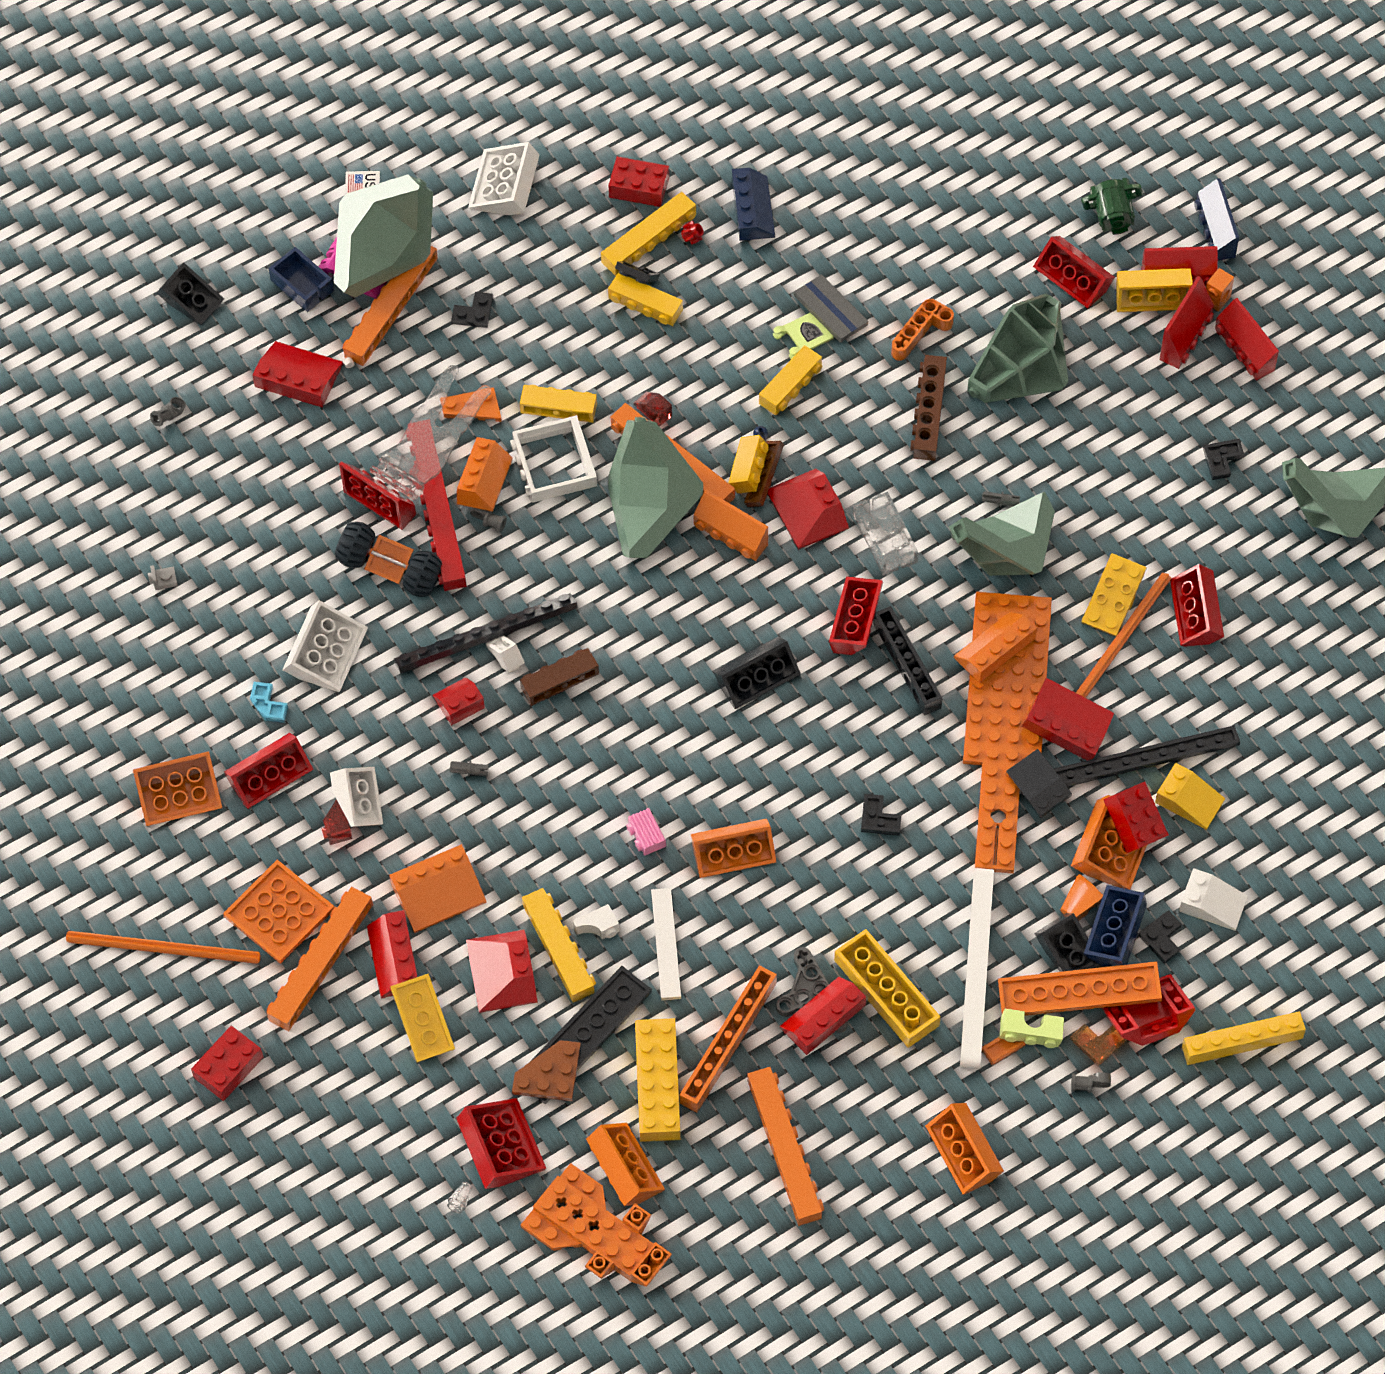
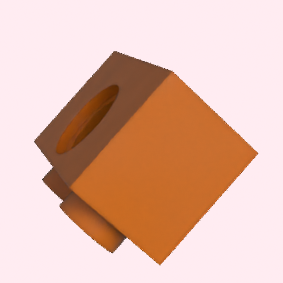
(1220, 288)

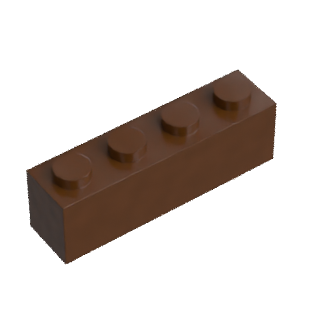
(559, 676)

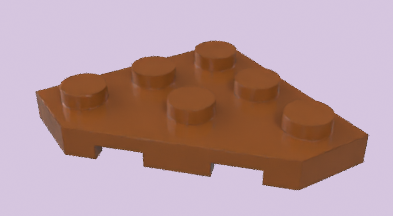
(550, 1074)

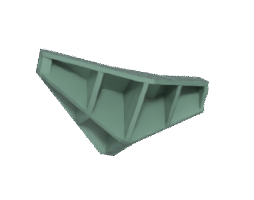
(382, 233)
(1023, 354)
(649, 487)
(1336, 500)
(1011, 540)

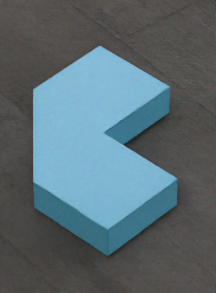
(269, 710)

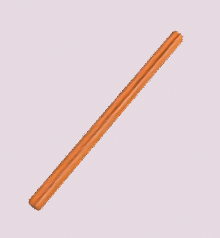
(1123, 635)
(163, 947)

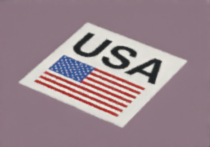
(360, 180)

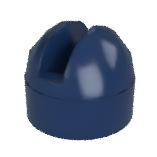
(757, 432)

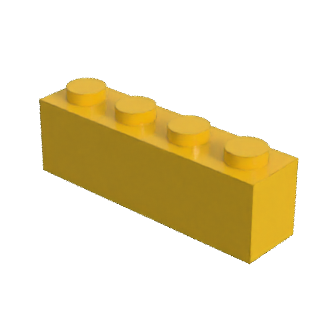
(645, 299)
(790, 380)
(558, 403)

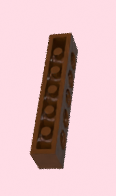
(927, 448)

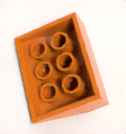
(177, 788)
(1102, 851)
(437, 888)

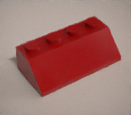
(1201, 260)
(1073, 271)
(1247, 340)
(1196, 607)
(855, 615)
(268, 770)
(391, 951)
(824, 1014)

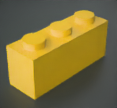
(748, 464)

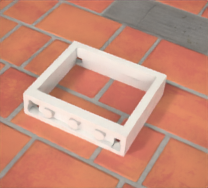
(548, 430)

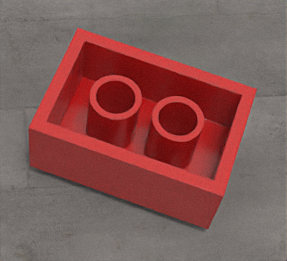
(638, 181)
(1135, 817)
(227, 1063)

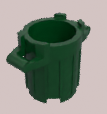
(1113, 204)

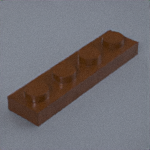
(757, 498)

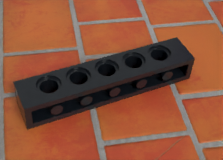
(907, 661)

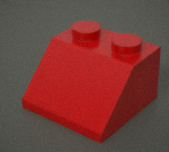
(459, 700)

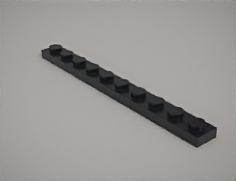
(485, 633)
(1149, 756)

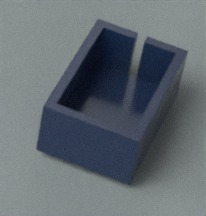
(301, 279)

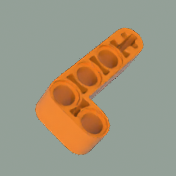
(917, 331)

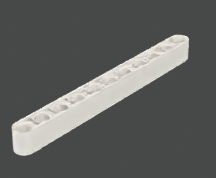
(976, 969)

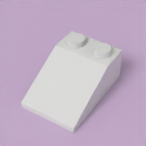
(358, 795)
(1212, 900)

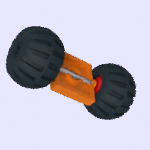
(388, 559)

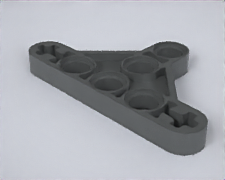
(804, 985)

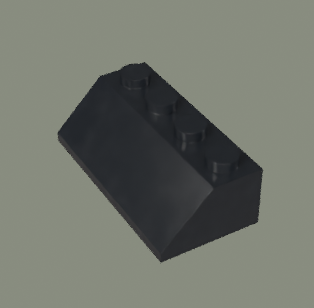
(757, 672)

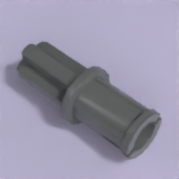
(1001, 499)
(469, 768)

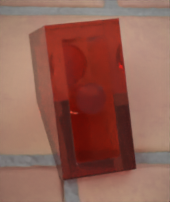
(654, 407)
(336, 825)

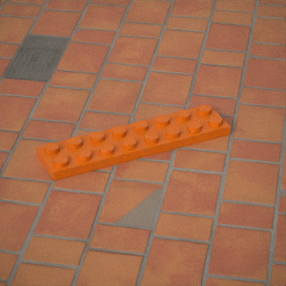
(1081, 989)

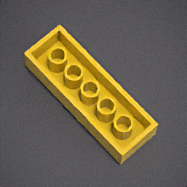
(887, 988)
(657, 1080)

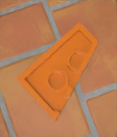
(488, 409)

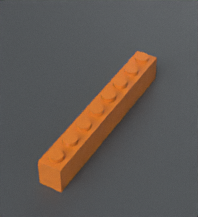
(385, 311)
(711, 481)
(319, 959)
(728, 1039)
(784, 1146)

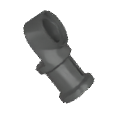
(171, 413)
(489, 518)
(1084, 1083)

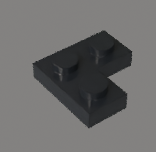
(642, 274)
(477, 315)
(1219, 454)
(877, 822)
(1157, 936)

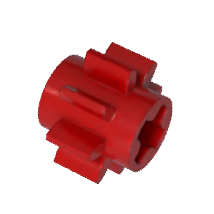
(692, 232)

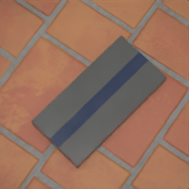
(830, 308)

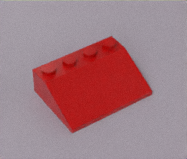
(1187, 325)
(296, 373)
(376, 496)
(1068, 720)
(500, 1142)

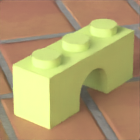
(1014, 1029)

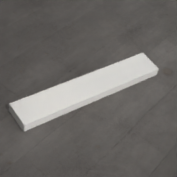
(666, 944)

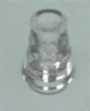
(458, 1200)

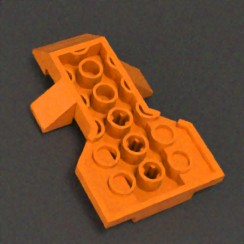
(614, 1245)

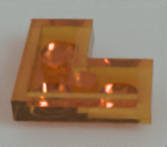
(1096, 1047)

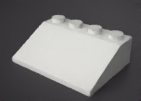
(504, 179)
(325, 647)

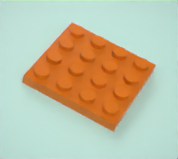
(278, 911)

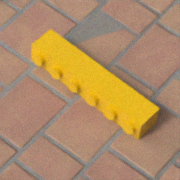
(649, 232)
(558, 944)
(1243, 1038)

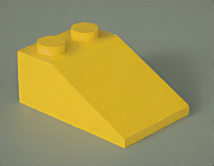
(1189, 796)

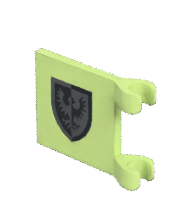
(804, 331)

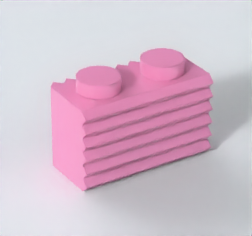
(646, 831)

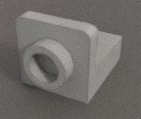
(162, 578)

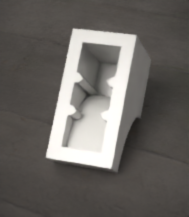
(506, 653)
(599, 922)

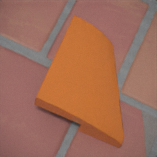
(1081, 898)

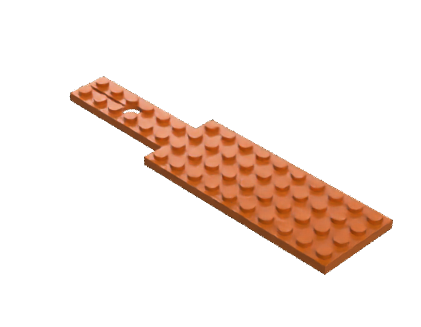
(995, 721)

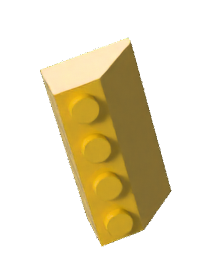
(1152, 289)

